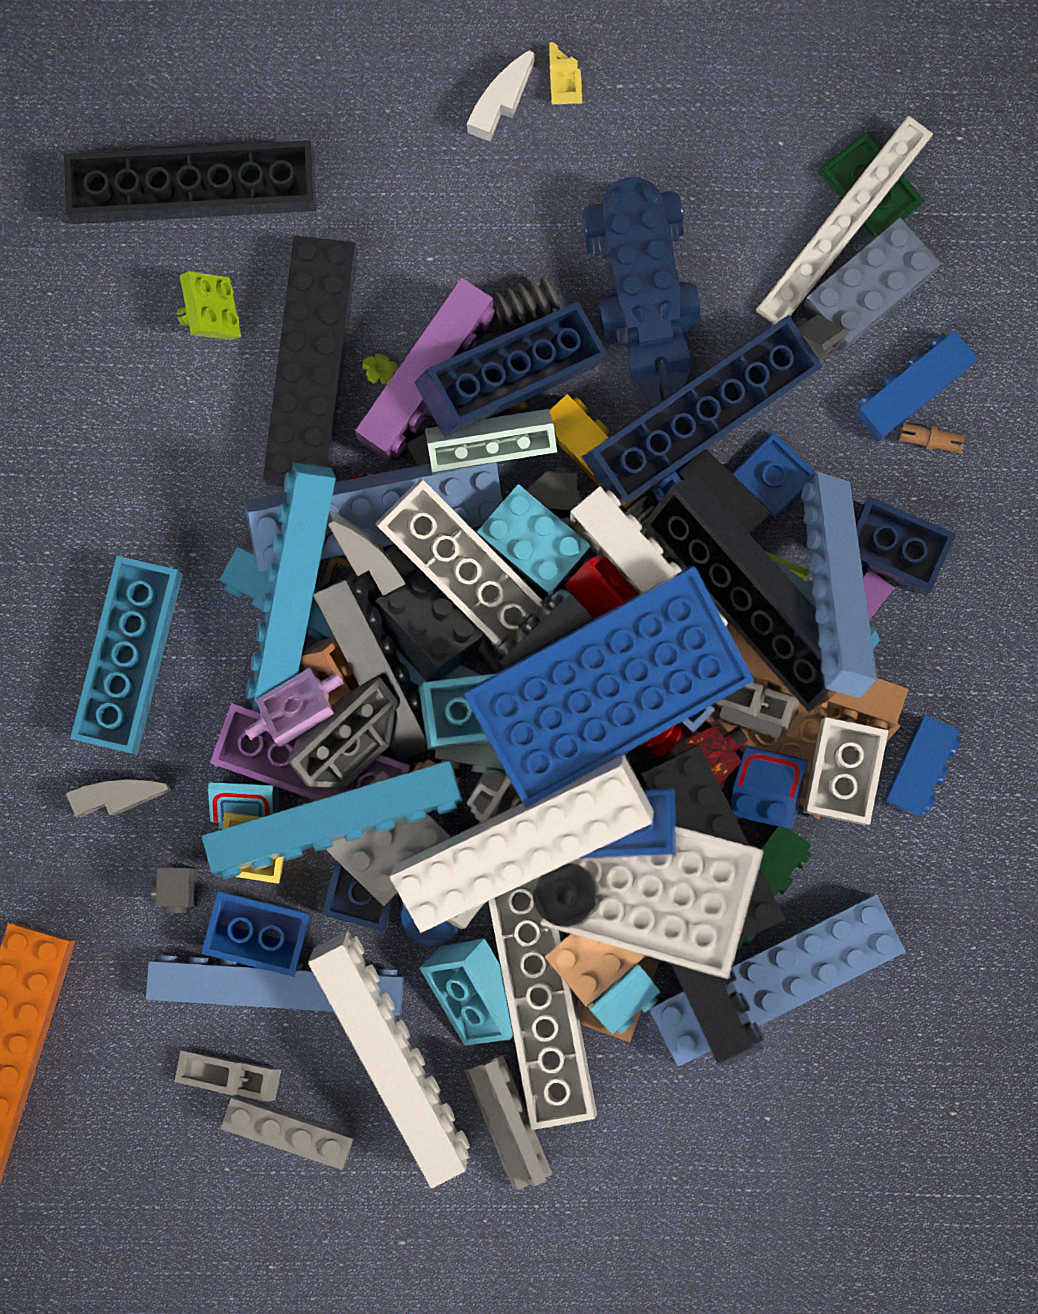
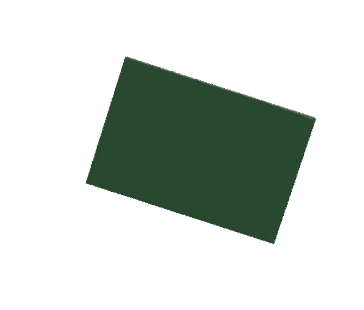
(847, 168)

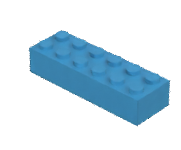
(127, 655)

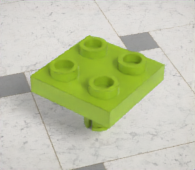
(209, 306)

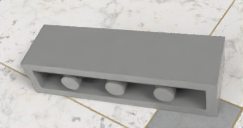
(288, 1132)

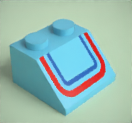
(241, 799)

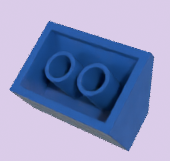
(257, 933)

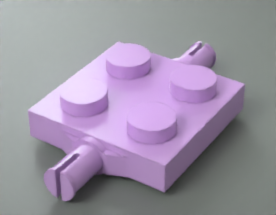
(294, 707)

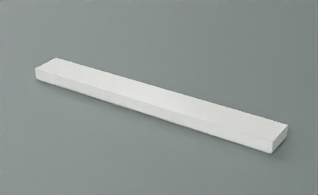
(845, 221)

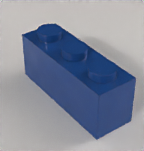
(922, 766)

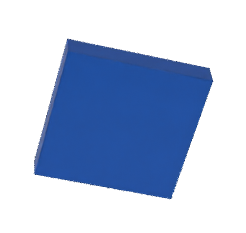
(774, 474)

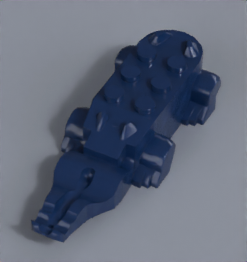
(648, 303)

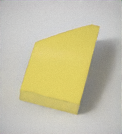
(564, 77)

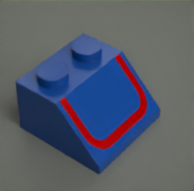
(768, 787)

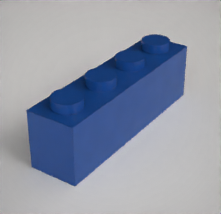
(915, 386)

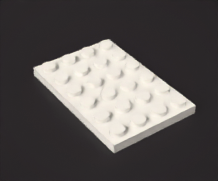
(676, 905)

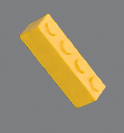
(579, 433)

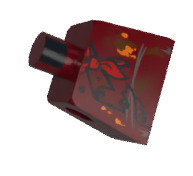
(717, 749)

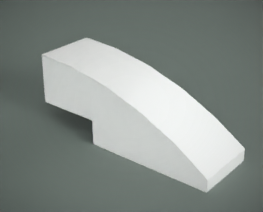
(500, 97)

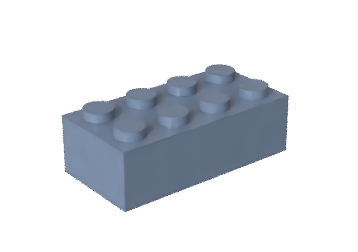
(873, 281)

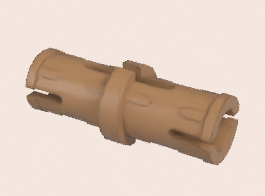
(931, 438)

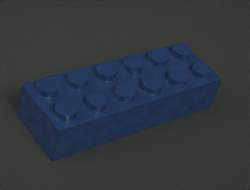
(510, 369)

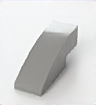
(365, 553)
(763, 704)
(114, 795)
(228, 1075)

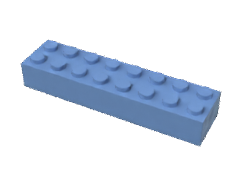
(468, 491)
(791, 972)

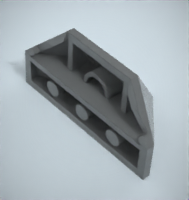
(348, 740)

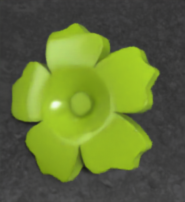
(379, 368)

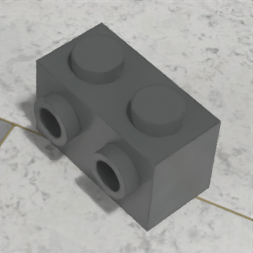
(175, 889)

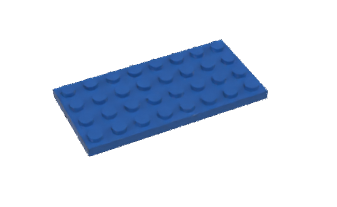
(608, 686)

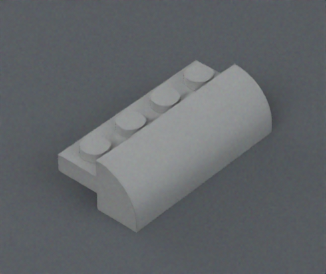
(508, 1123)

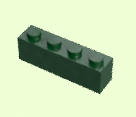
(781, 855)

